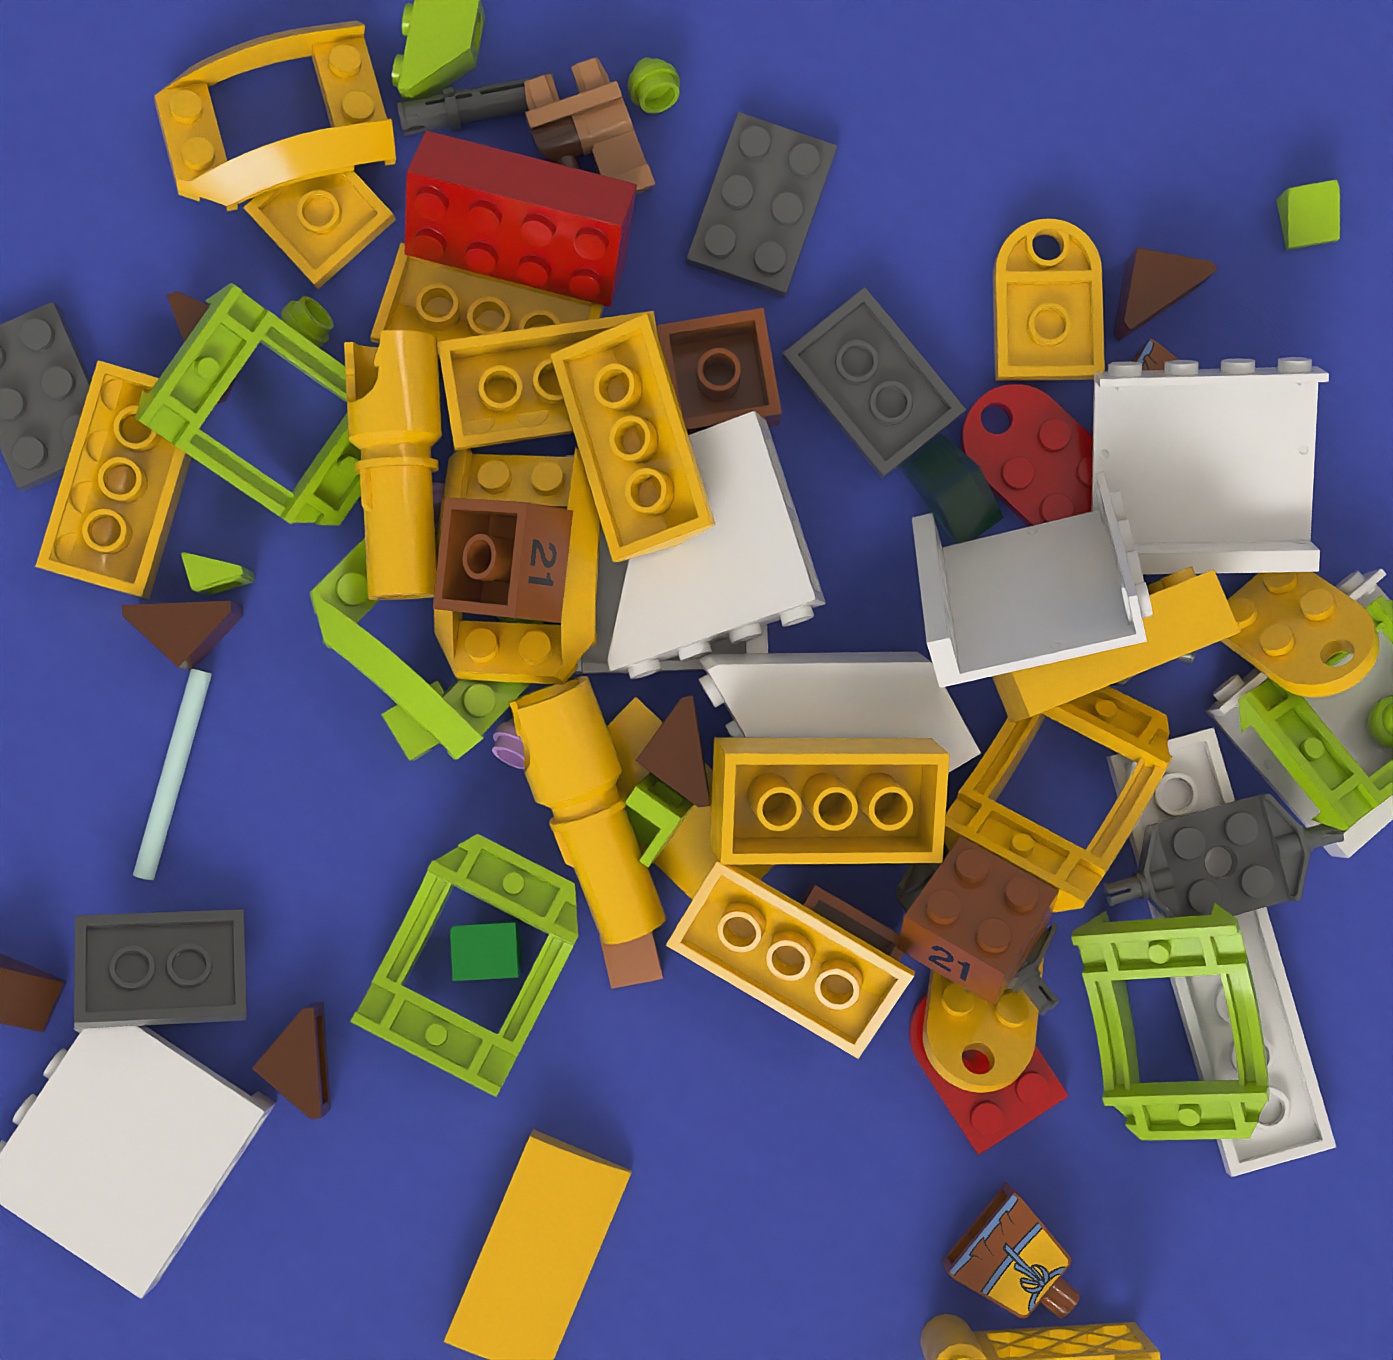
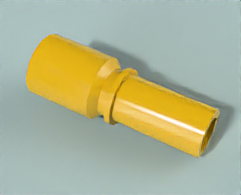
(395, 425)
(576, 775)

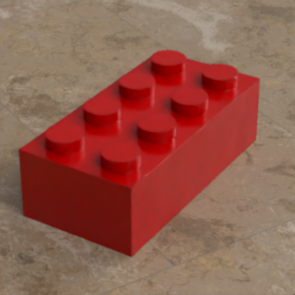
(517, 218)

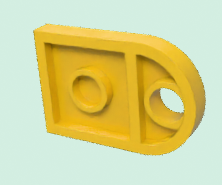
(1048, 309)
(1295, 625)
(964, 1021)

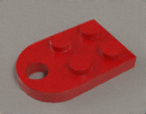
(1041, 460)
(988, 1115)

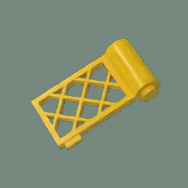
(952, 1339)

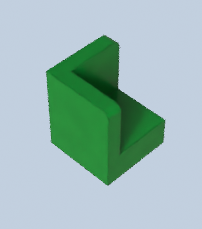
(486, 950)

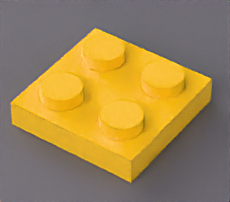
(321, 221)

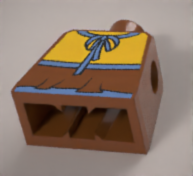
(1012, 1259)

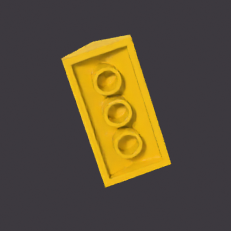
(467, 304)
(633, 440)
(789, 958)

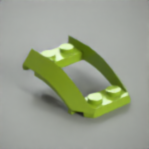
(202, 375)
(455, 717)
(1311, 749)
(1162, 950)
(436, 1032)

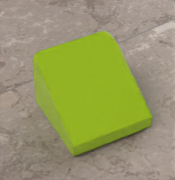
(1310, 214)
(214, 576)

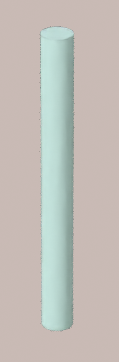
(172, 774)

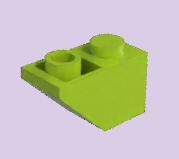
(439, 45)

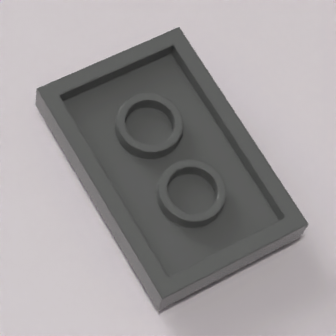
(761, 204)
(873, 383)
(39, 395)
(159, 968)

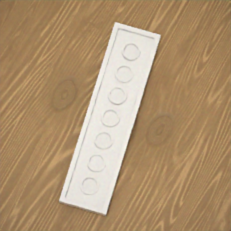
(1295, 1116)

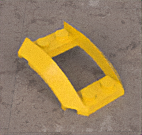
(351, 98)
(520, 649)
(1102, 716)

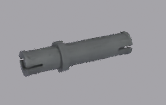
(463, 106)

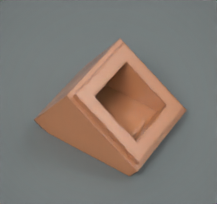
(632, 961)

